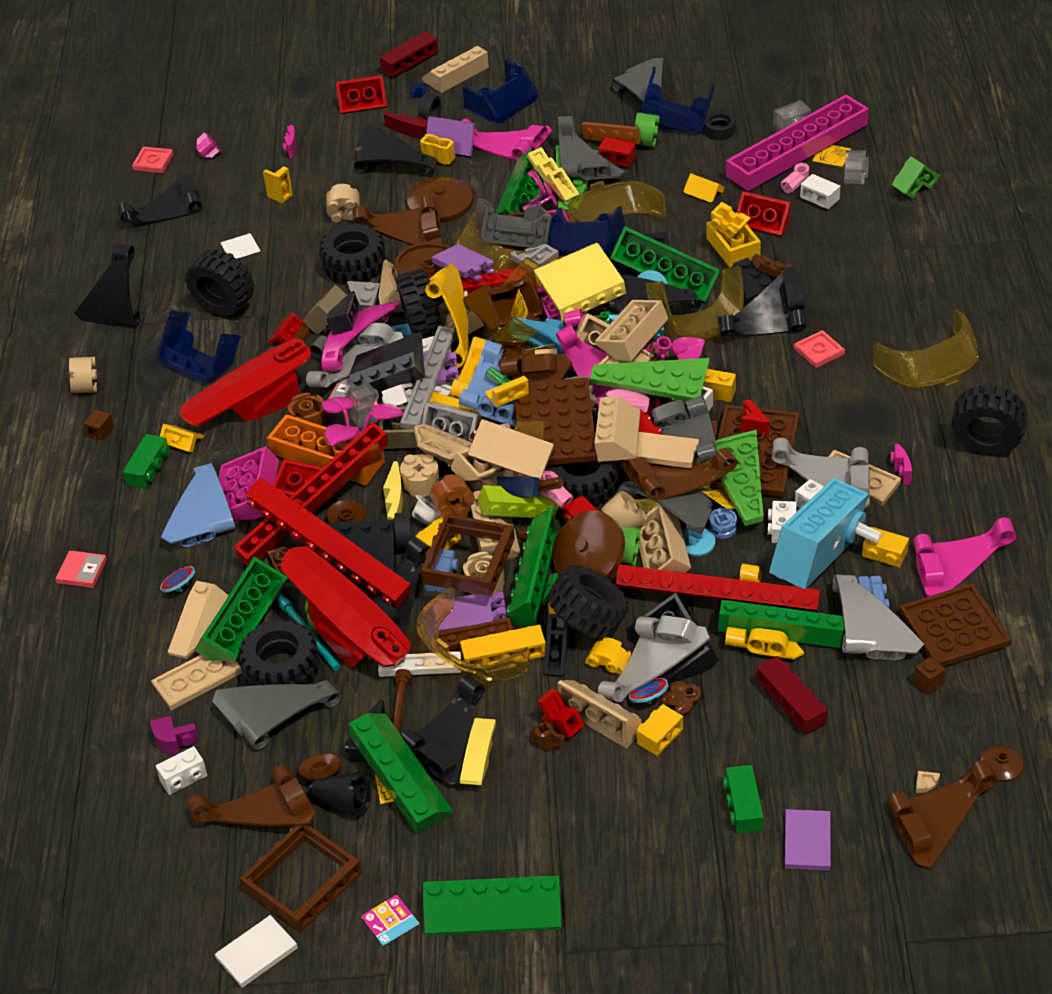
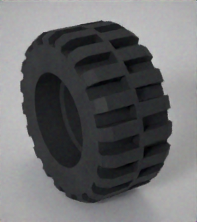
(352, 253)
(219, 282)
(419, 309)
(993, 403)
(593, 487)
(588, 601)
(275, 639)

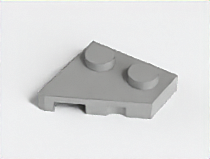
(541, 254)
(366, 293)

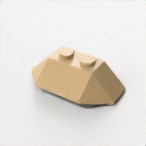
(439, 443)

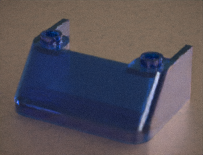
(504, 101)
(674, 114)
(574, 236)
(177, 350)

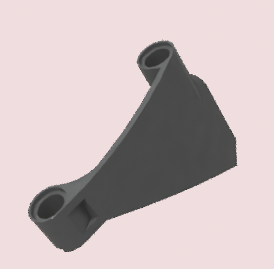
(637, 77)
(579, 158)
(688, 421)
(690, 507)
(261, 708)

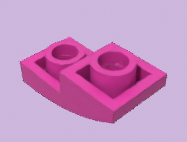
(290, 142)
(549, 307)
(901, 464)

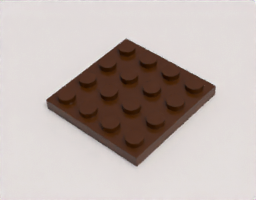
(955, 625)

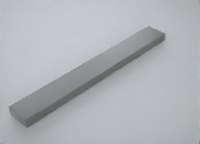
(424, 387)

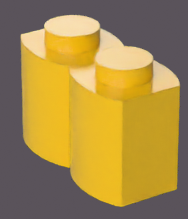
(440, 148)

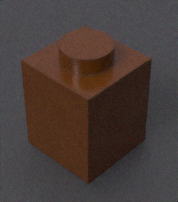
(98, 425)
(929, 676)

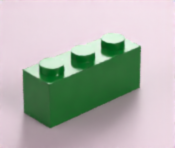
(146, 461)
(743, 799)

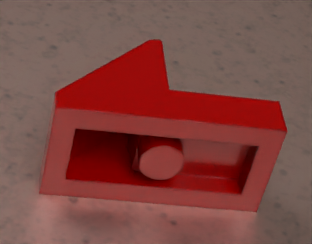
(754, 419)

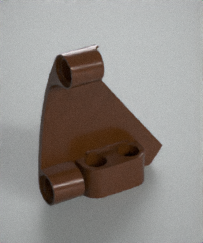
(933, 818)

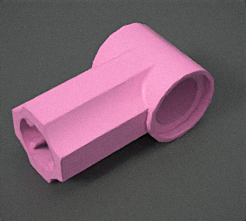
(794, 180)
(559, 496)

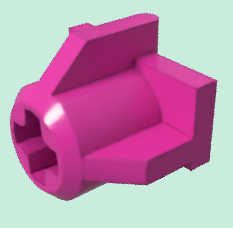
(206, 146)

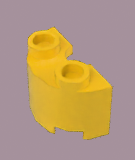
(727, 221)
(610, 654)

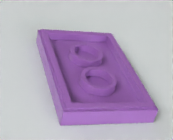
(458, 131)
(807, 840)

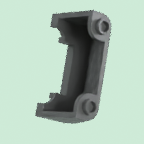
(510, 230)

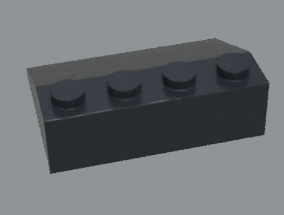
(390, 364)
(373, 537)
(697, 661)

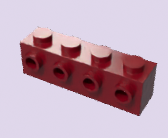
(408, 54)
(791, 694)

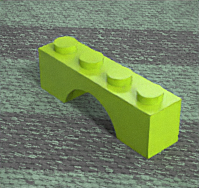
(498, 502)

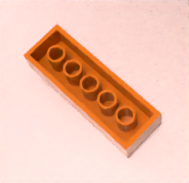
(307, 443)

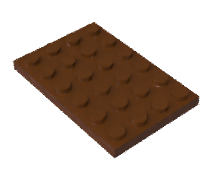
(566, 417)
(782, 425)

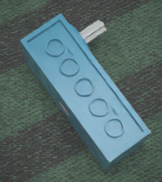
(821, 533)

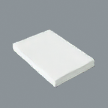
(256, 951)

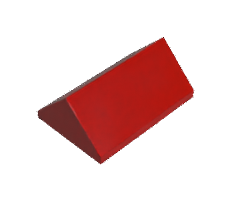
(361, 94)
(765, 213)
(293, 476)

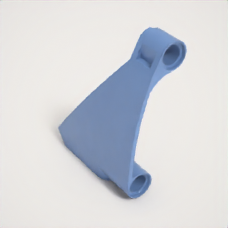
(475, 395)
(199, 511)

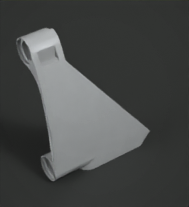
(369, 338)
(822, 469)
(871, 624)
(659, 648)

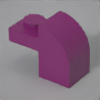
(169, 738)

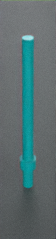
(287, 606)

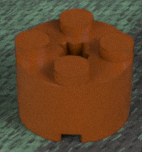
(308, 408)
(452, 496)

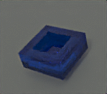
(418, 90)

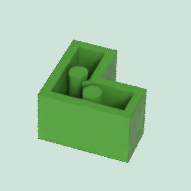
(913, 176)

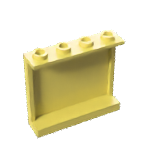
(581, 280)

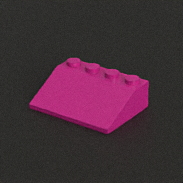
(241, 474)

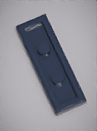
(519, 485)

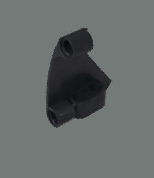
(381, 145)
(175, 202)
(637, 289)
(110, 297)
(774, 310)
(409, 570)
(444, 740)

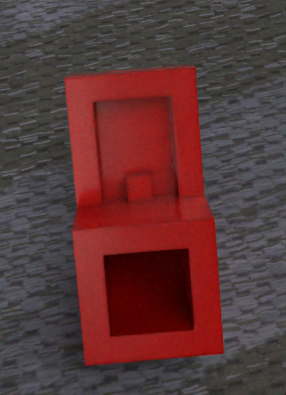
(565, 719)

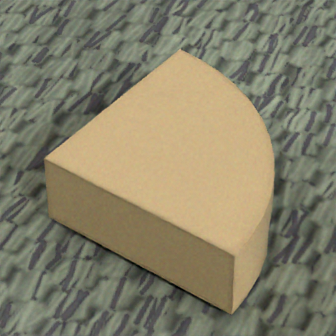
(926, 781)

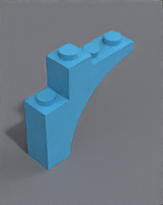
(546, 334)

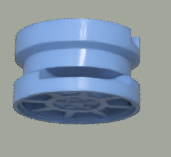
(723, 522)

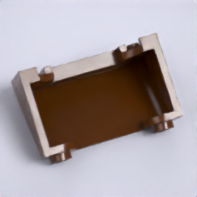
(496, 303)

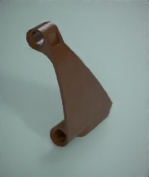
(408, 226)
(536, 367)
(670, 481)
(275, 805)

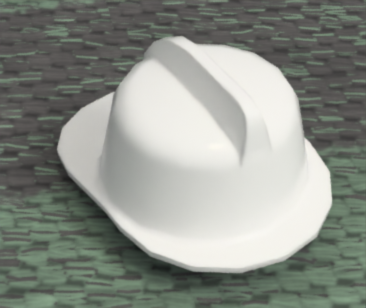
(425, 511)

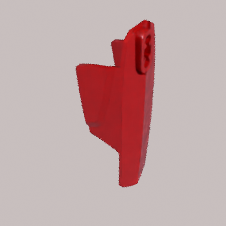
(253, 388)
(343, 612)

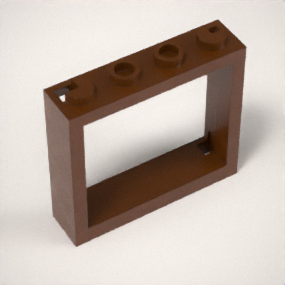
(471, 527)
(323, 897)

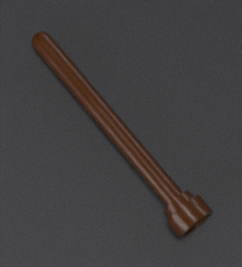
(402, 679)

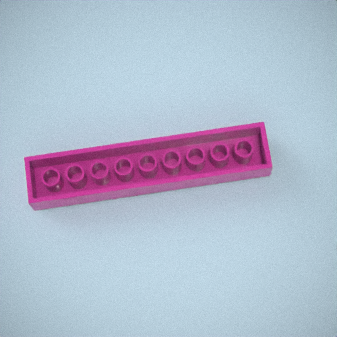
(796, 142)

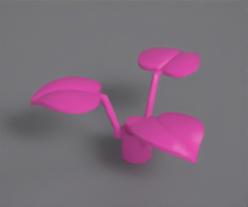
(548, 191)
(682, 347)
(338, 433)

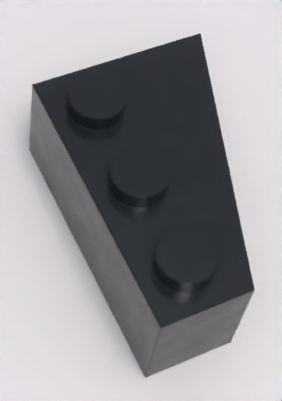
(753, 279)

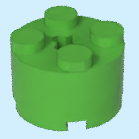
(647, 128)
(631, 545)

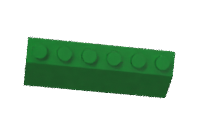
(520, 188)
(678, 268)
(533, 570)
(241, 611)
(796, 624)
(399, 771)
(492, 905)

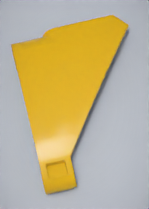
(449, 285)
(469, 367)
(761, 640)

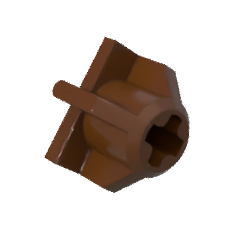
(546, 737)

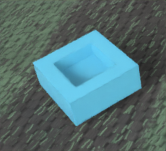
(403, 328)

